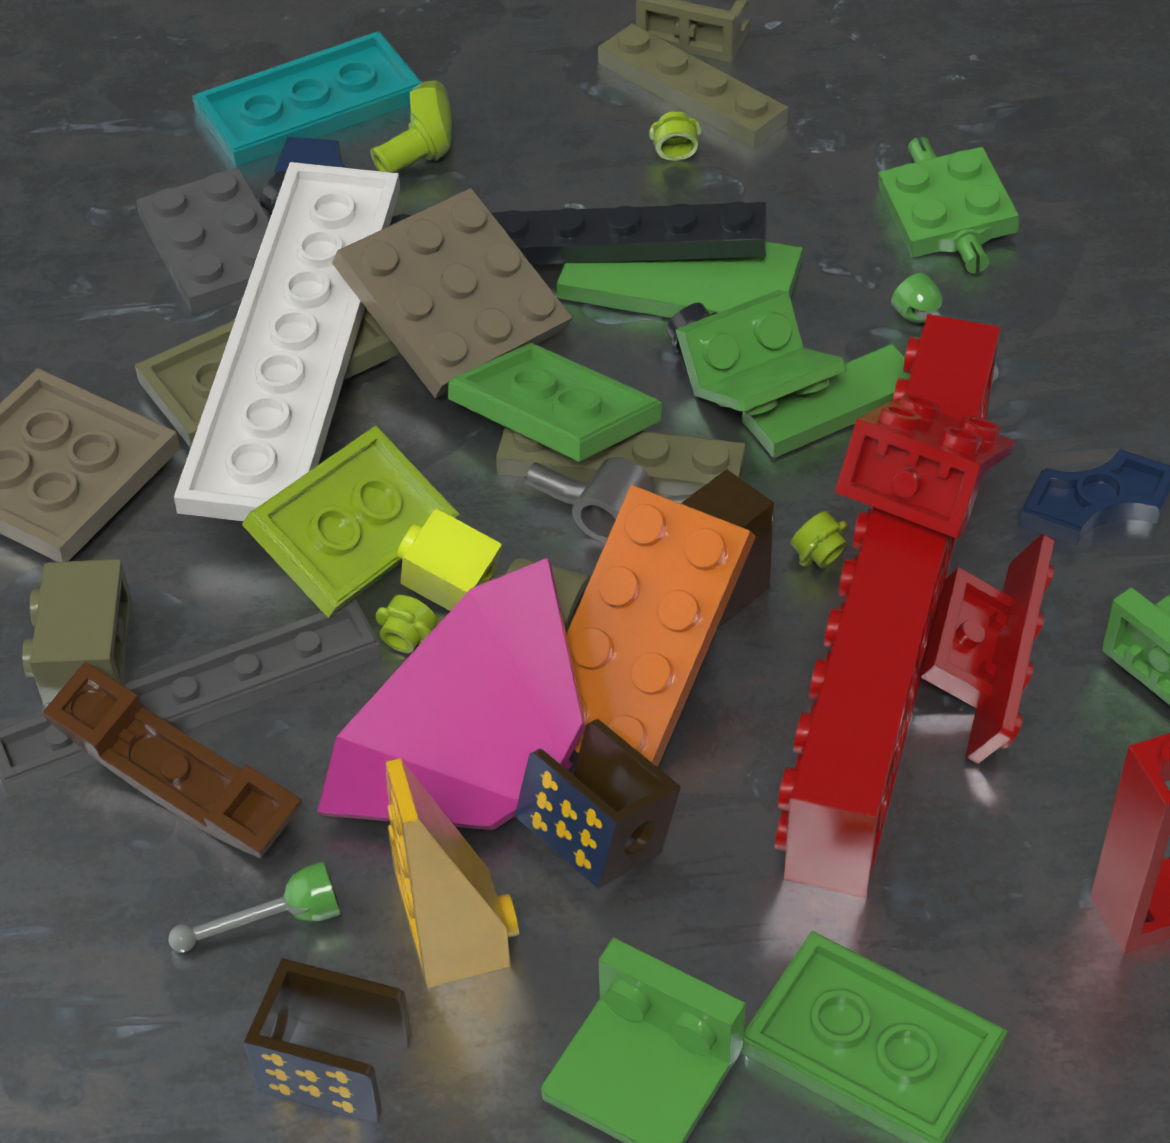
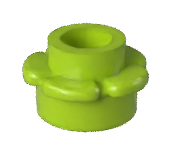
(675, 136)
(820, 540)
(405, 623)

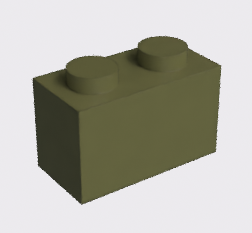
(77, 619)

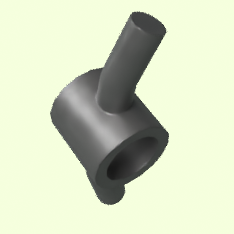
(599, 500)

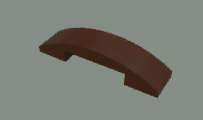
(169, 765)

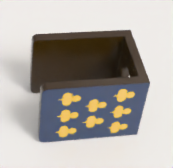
(599, 806)
(336, 1003)

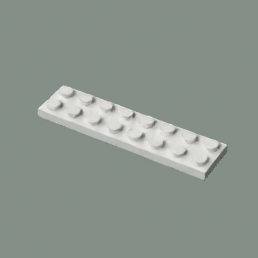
(286, 344)

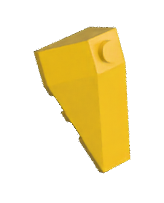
(444, 887)

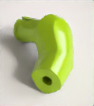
(427, 134)

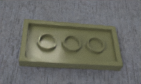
(184, 375)

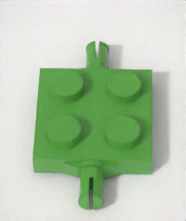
(948, 203)

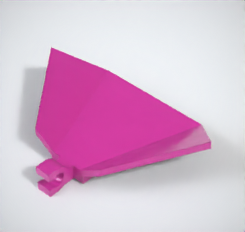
(467, 708)

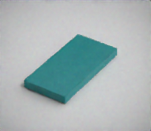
(306, 97)

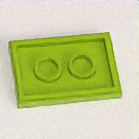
(346, 519)

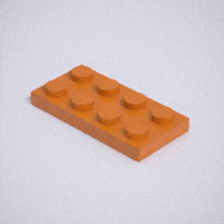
(652, 616)

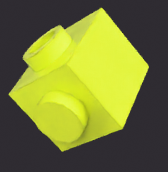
(446, 559)

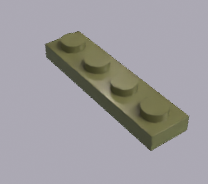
(693, 85)
(673, 461)

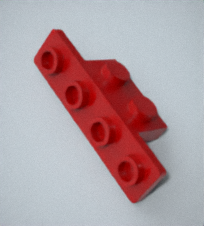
(985, 644)

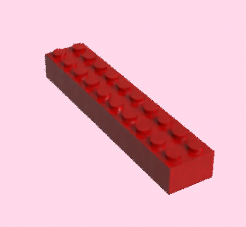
(879, 641)

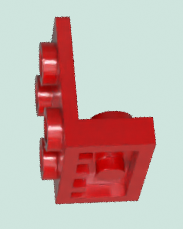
(921, 462)

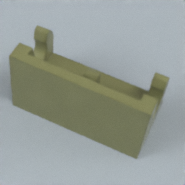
(696, 27)

